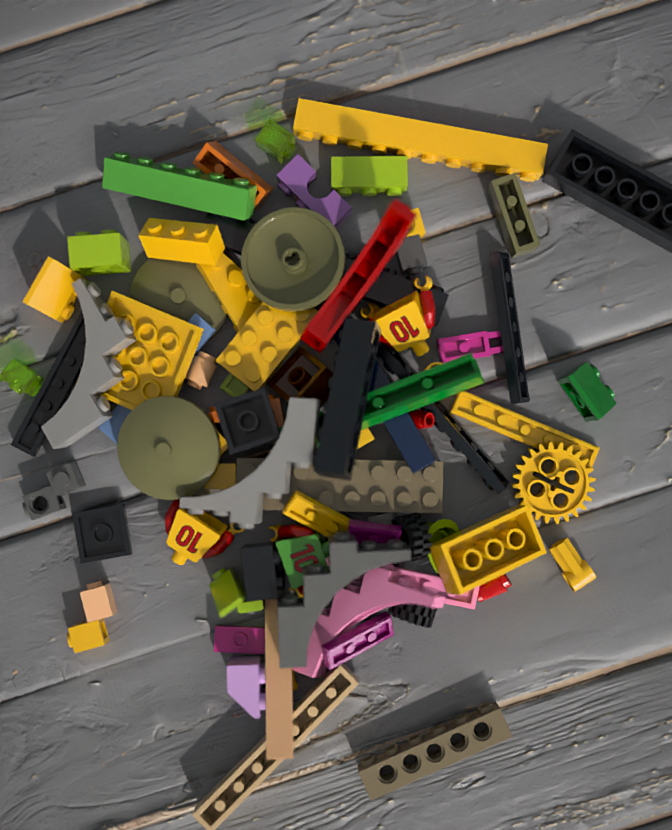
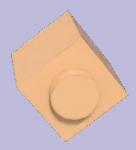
(98, 601)

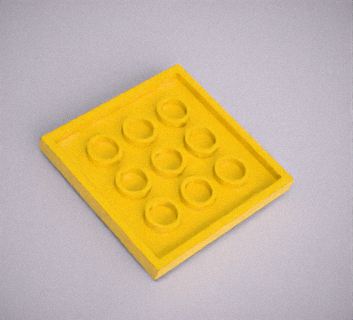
(159, 356)

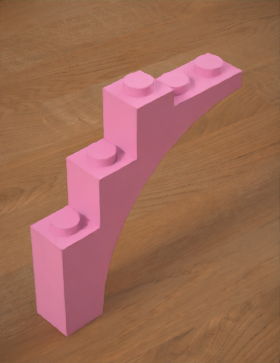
(354, 603)

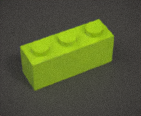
(369, 175)

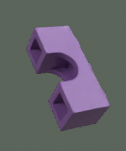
(295, 180)

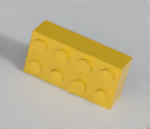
(264, 344)
(487, 549)

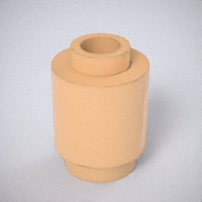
(201, 370)

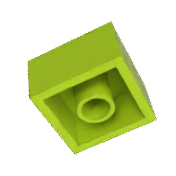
(99, 253)

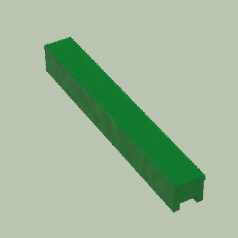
(419, 390)

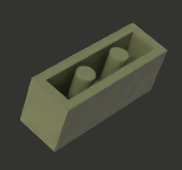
(513, 215)

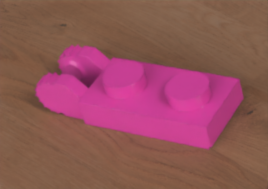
(477, 343)

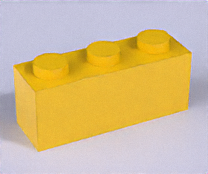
(182, 241)

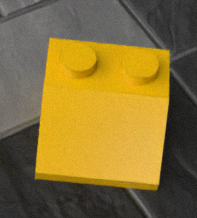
(53, 290)

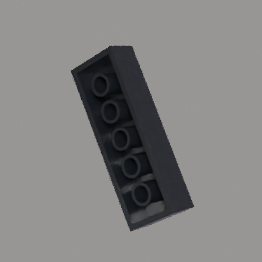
(613, 188)

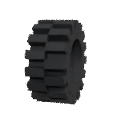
(415, 534)
(414, 613)

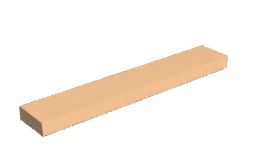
(278, 692)

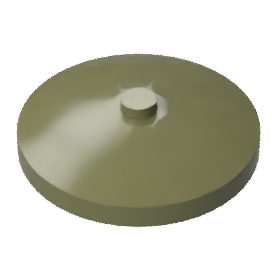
(293, 259)
(177, 290)
(168, 447)

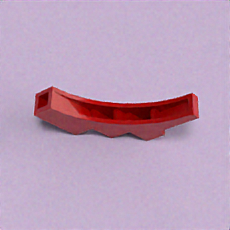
(361, 276)

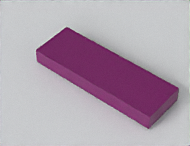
(357, 640)

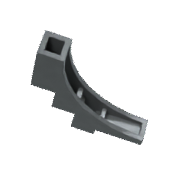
(320, 584)

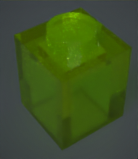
(276, 141)

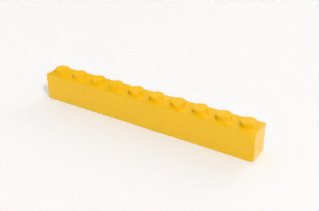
(419, 139)

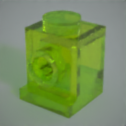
(21, 378)

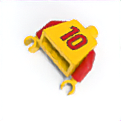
(407, 320)
(195, 534)

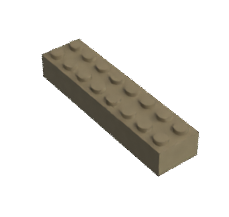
(373, 487)

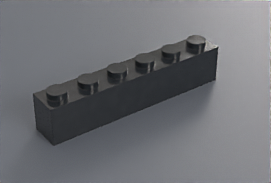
(347, 399)

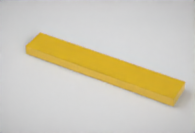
(516, 425)

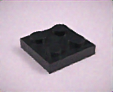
(102, 533)

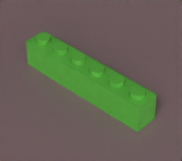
(179, 186)

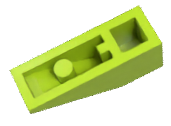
(227, 590)

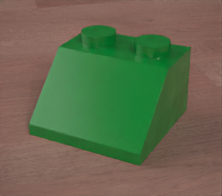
(588, 392)

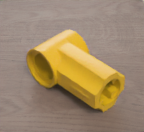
(575, 570)

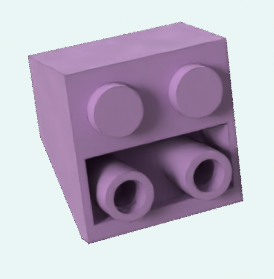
(246, 683)

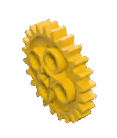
(563, 461)

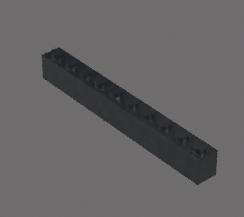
(383, 292)

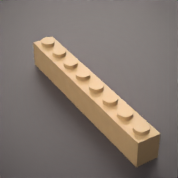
(255, 767)

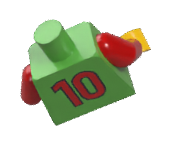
(298, 550)

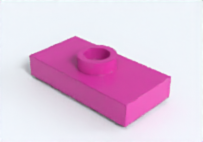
(239, 639)

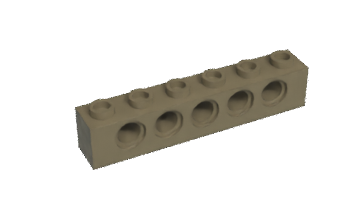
(428, 763)

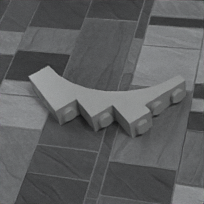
(99, 371)
(245, 499)

